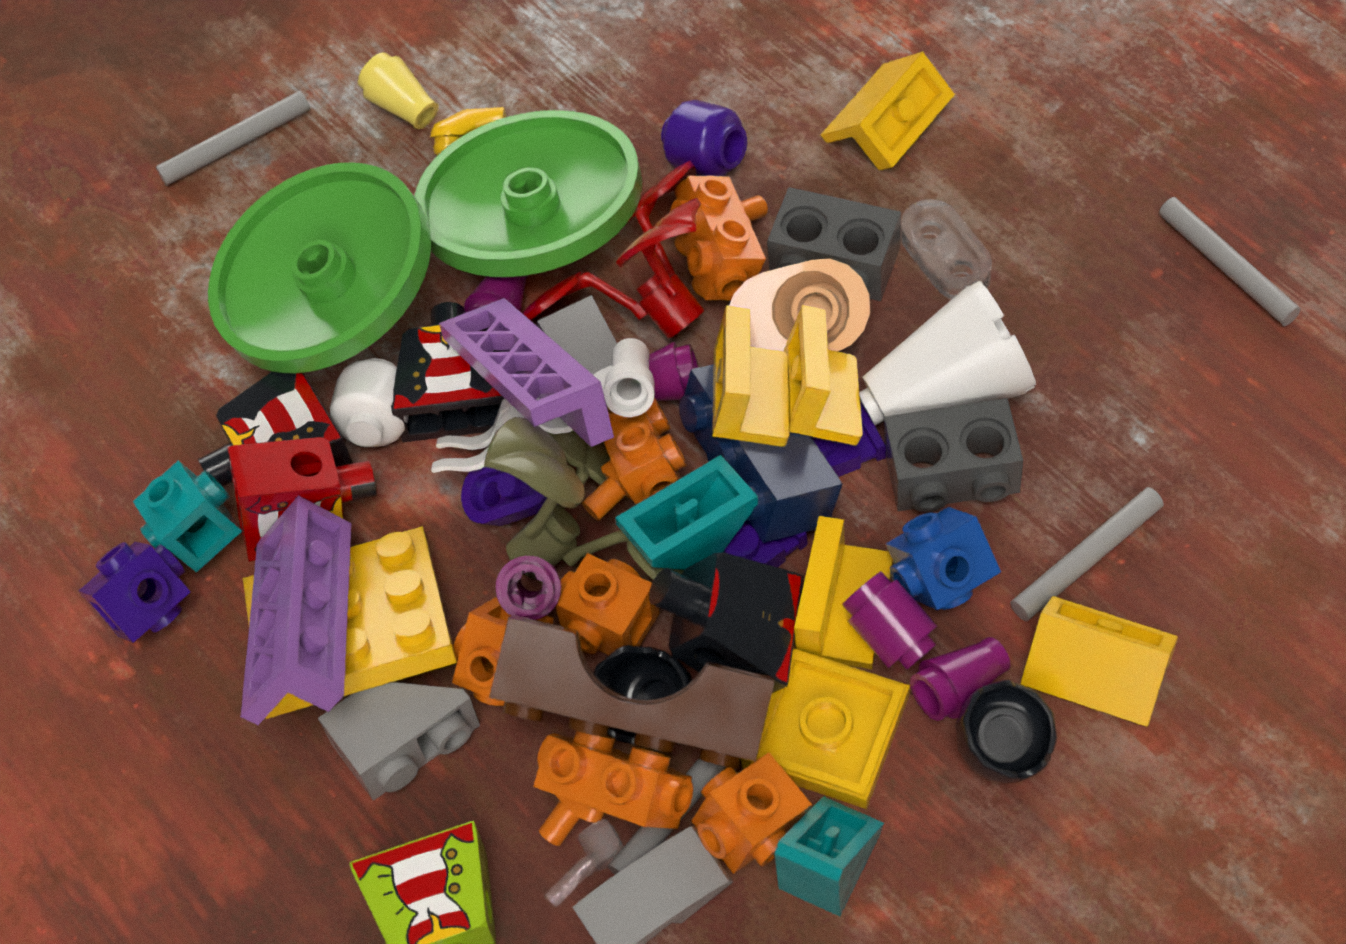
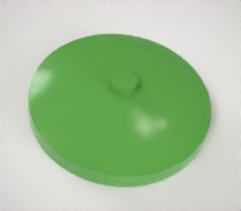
(529, 193)
(319, 267)

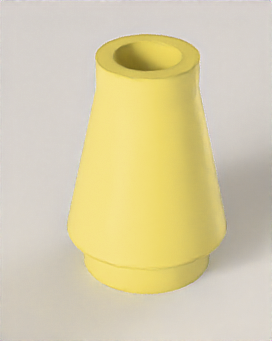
(393, 87)

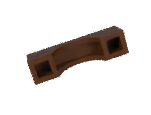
(546, 671)

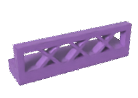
(529, 368)
(298, 612)

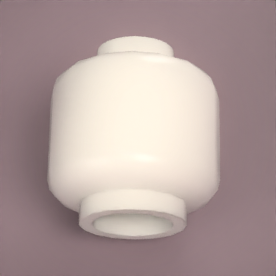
(364, 404)

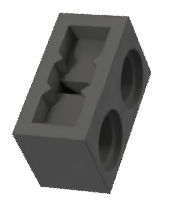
(836, 229)
(948, 441)

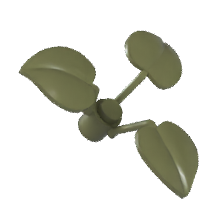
(541, 463)

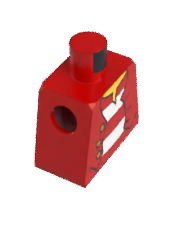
(276, 472)

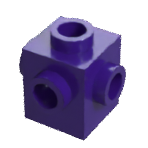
(115, 587)

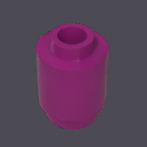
(890, 621)

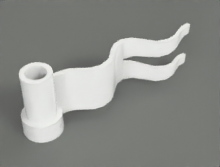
(626, 390)

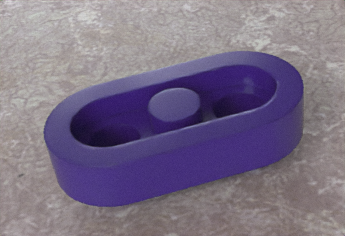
(483, 502)

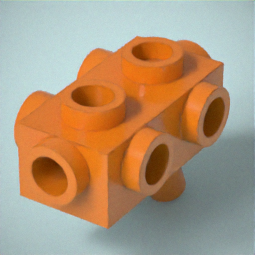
(724, 246)
(639, 462)
(599, 779)

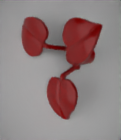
(663, 293)

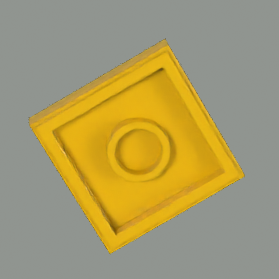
(832, 727)

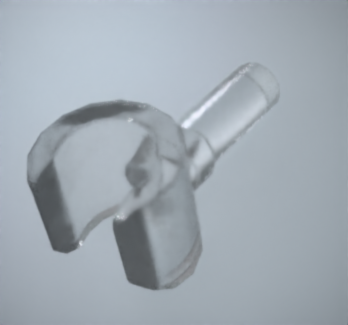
(600, 846)

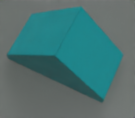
(690, 516)
(826, 854)

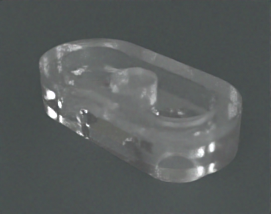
(950, 253)

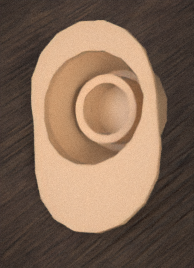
(819, 283)

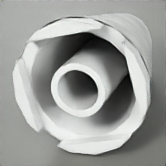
(950, 361)

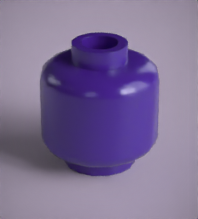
(706, 136)

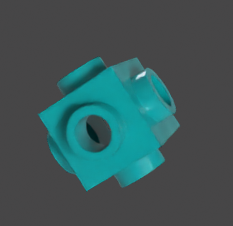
(187, 515)

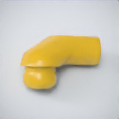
(461, 123)

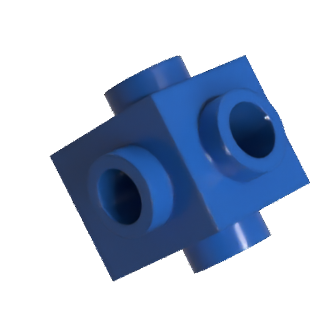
(942, 558)

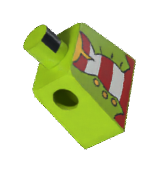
(431, 889)

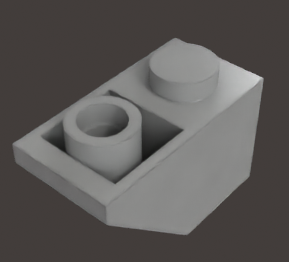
(397, 730)

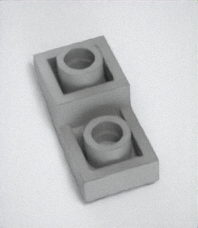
(653, 891)

